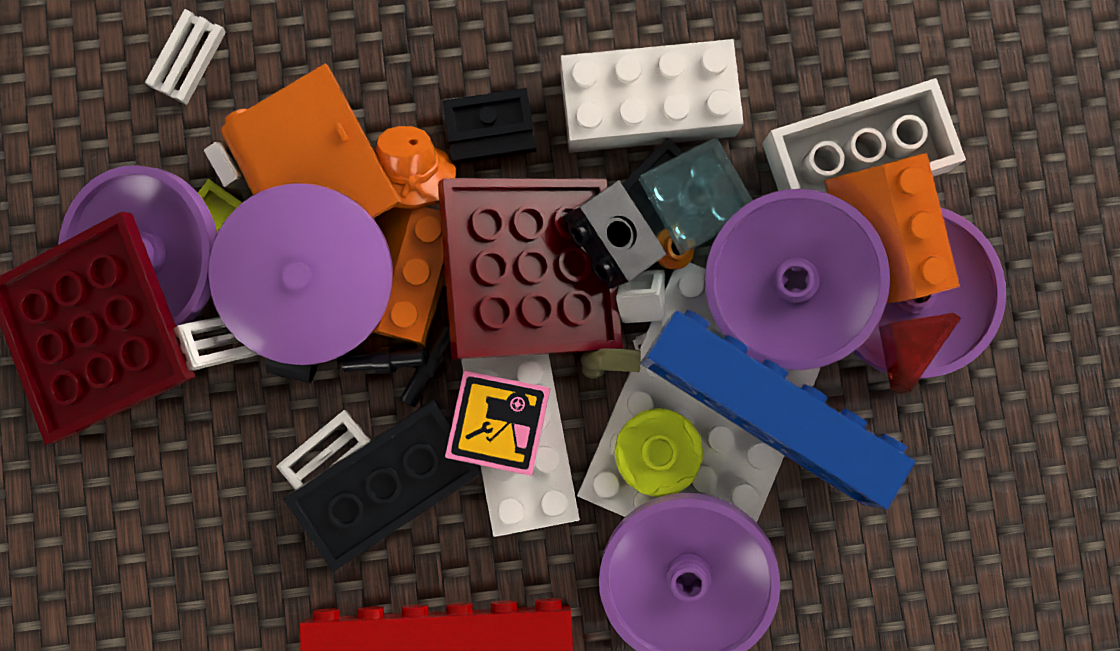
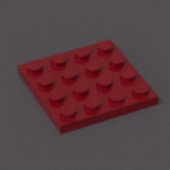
(518, 274)
(90, 329)

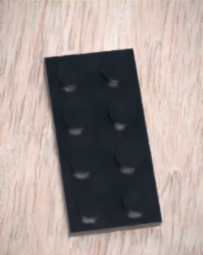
(380, 486)

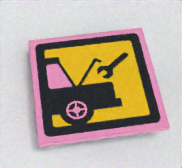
(497, 423)

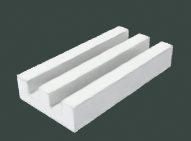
(173, 47)
(190, 347)
(353, 431)

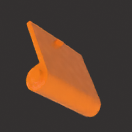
(308, 138)

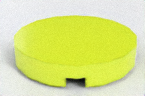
(658, 452)

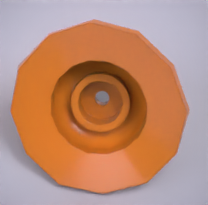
(413, 165)

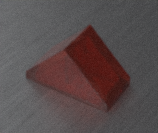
(912, 346)

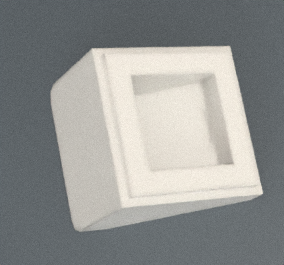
(642, 298)

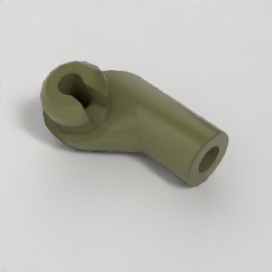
(607, 359)

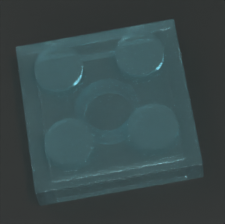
(695, 194)

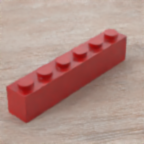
(456, 629)

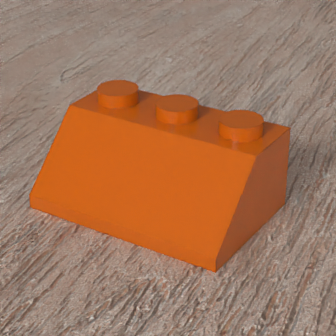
(907, 216)
(417, 272)

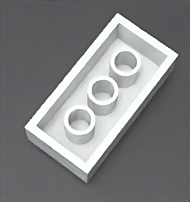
(651, 95)
(865, 136)

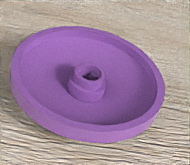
(170, 220)
(300, 273)
(798, 278)
(977, 300)
(689, 576)

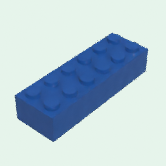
(777, 411)

